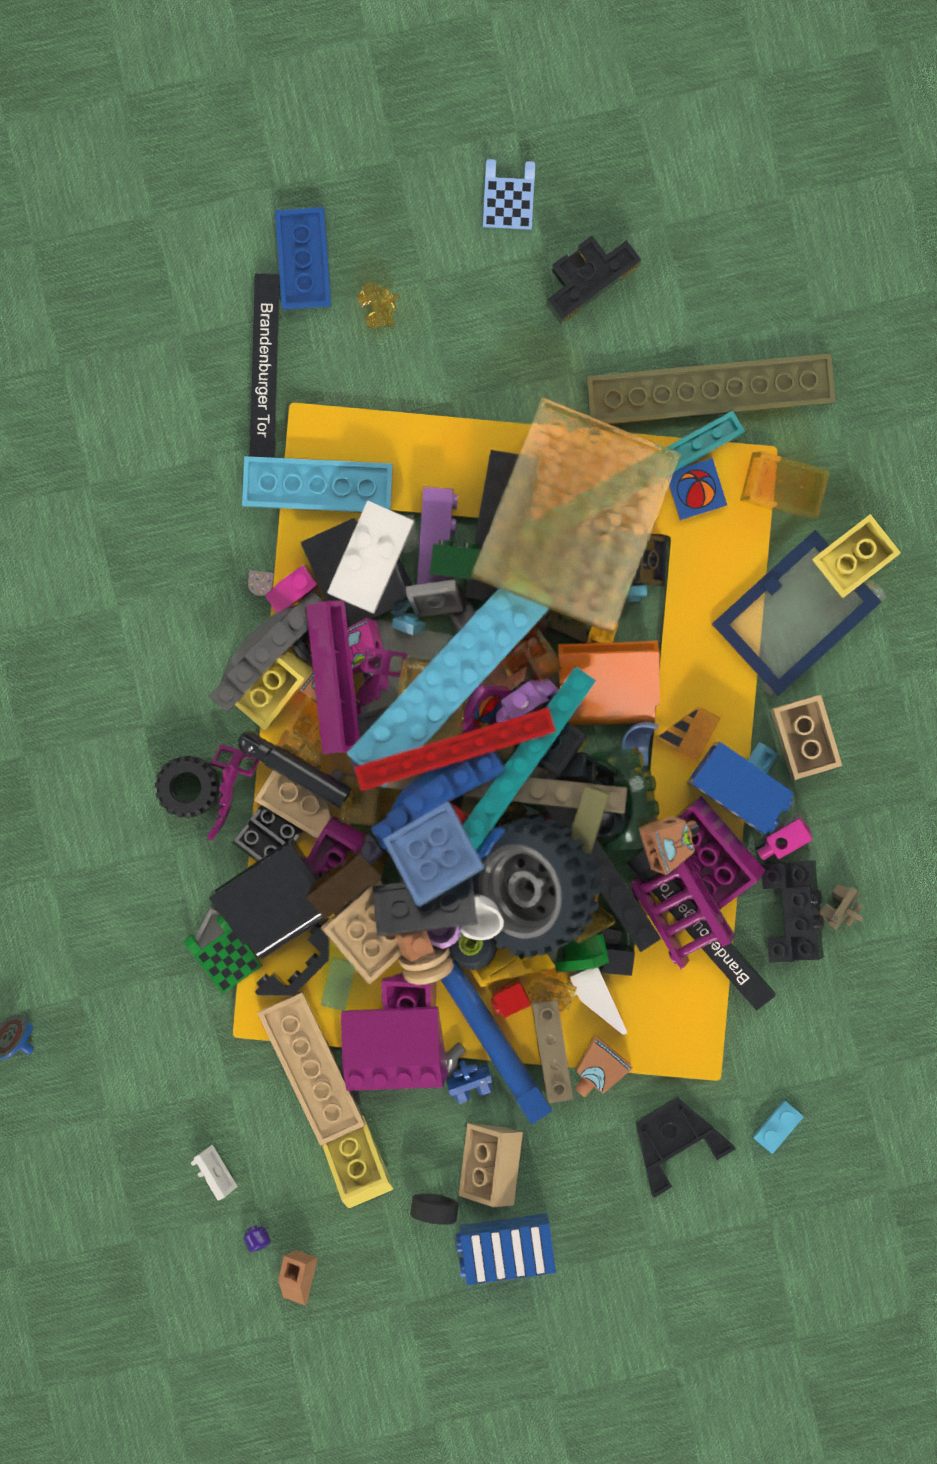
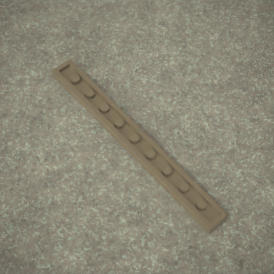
(541, 792)

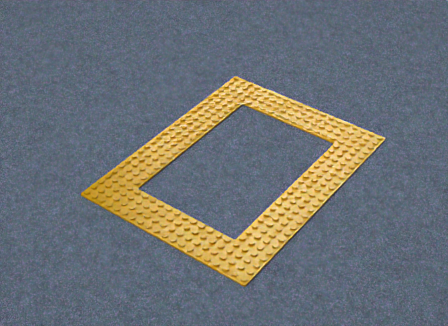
(714, 558)

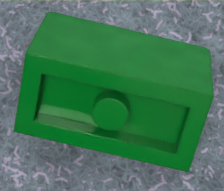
(583, 955)

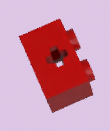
(510, 998)

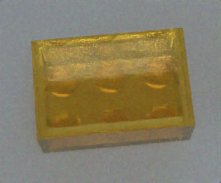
(785, 485)

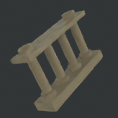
(552, 1051)

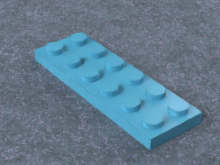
(315, 484)

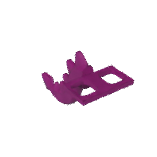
(380, 676)
(229, 776)

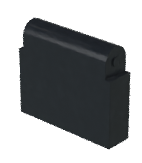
(325, 554)
(269, 900)

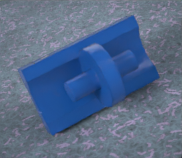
(467, 1079)

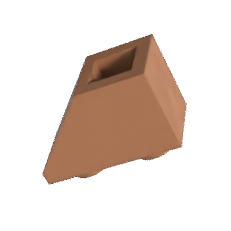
(297, 1276)

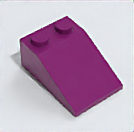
(333, 844)

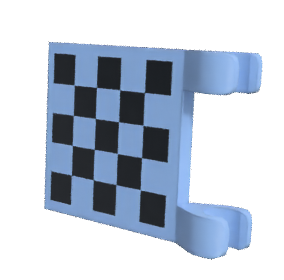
(508, 200)

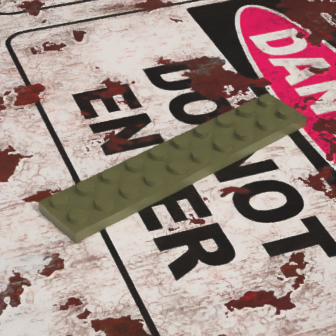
(711, 389)

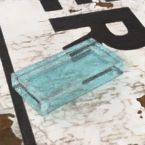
(338, 984)

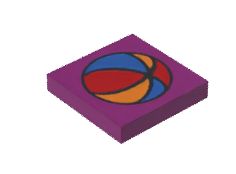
(483, 706)

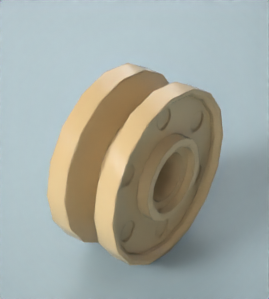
(428, 967)

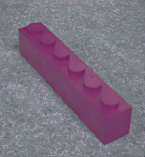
(333, 676)

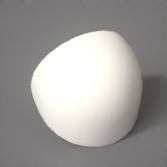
(488, 917)

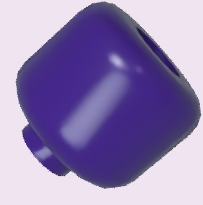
(256, 1238)

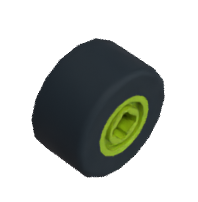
(476, 954)

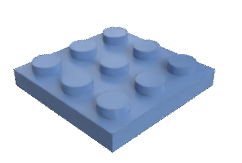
(433, 853)

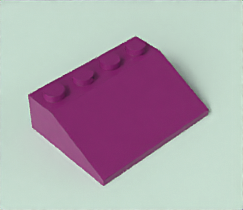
(719, 855)
(393, 1049)

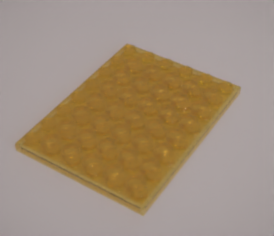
(576, 515)

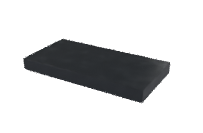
(399, 914)

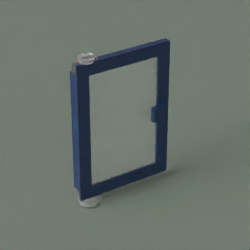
(793, 617)

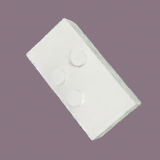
(370, 557)

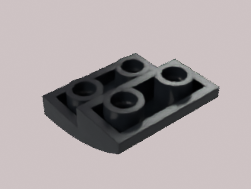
(265, 833)

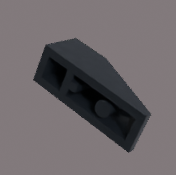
(587, 771)

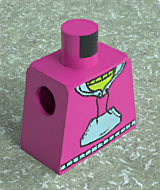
(361, 636)
(793, 830)

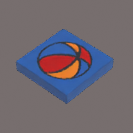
(696, 489)

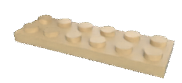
(311, 1068)

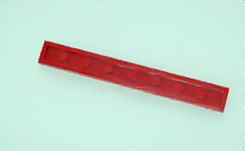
(454, 749)

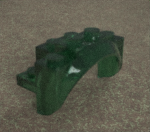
(639, 795)

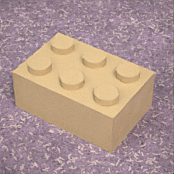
(806, 737)

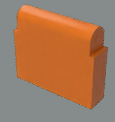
(624, 677)

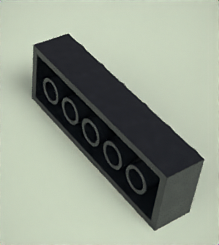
(497, 478)

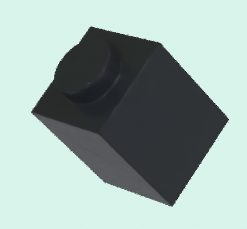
(620, 960)

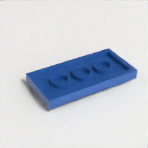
(303, 258)

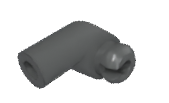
(452, 1057)

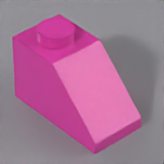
(291, 589)

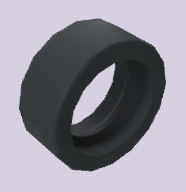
(434, 1209)

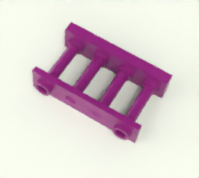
(707, 910)

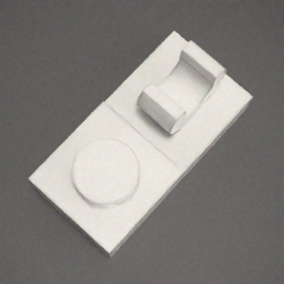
(215, 1172)

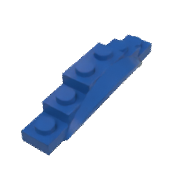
(436, 789)

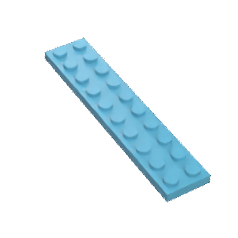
(450, 677)

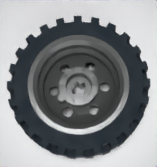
(530, 886)

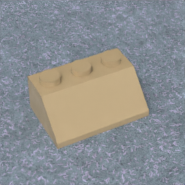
(490, 1164)

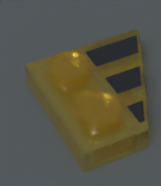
(690, 733)

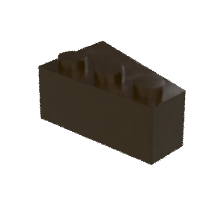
(349, 878)

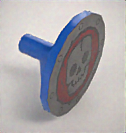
(14, 1035)

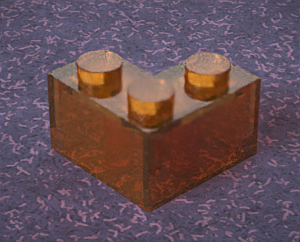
(532, 651)

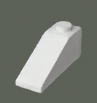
(594, 993)

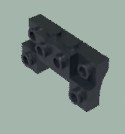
(800, 909)

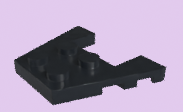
(671, 1131)

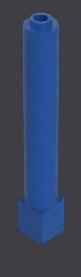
(496, 1044)

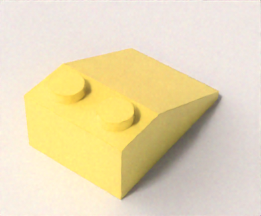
(856, 556)
(275, 689)
(357, 1166)

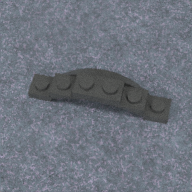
(261, 651)

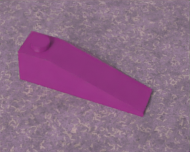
(401, 994)

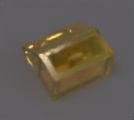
(303, 734)
(367, 806)

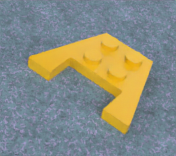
(509, 966)

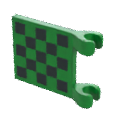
(224, 958)

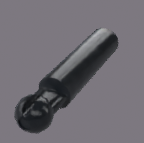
(295, 769)

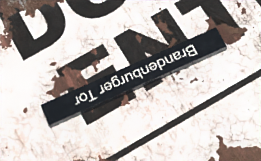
(264, 365)
(727, 958)

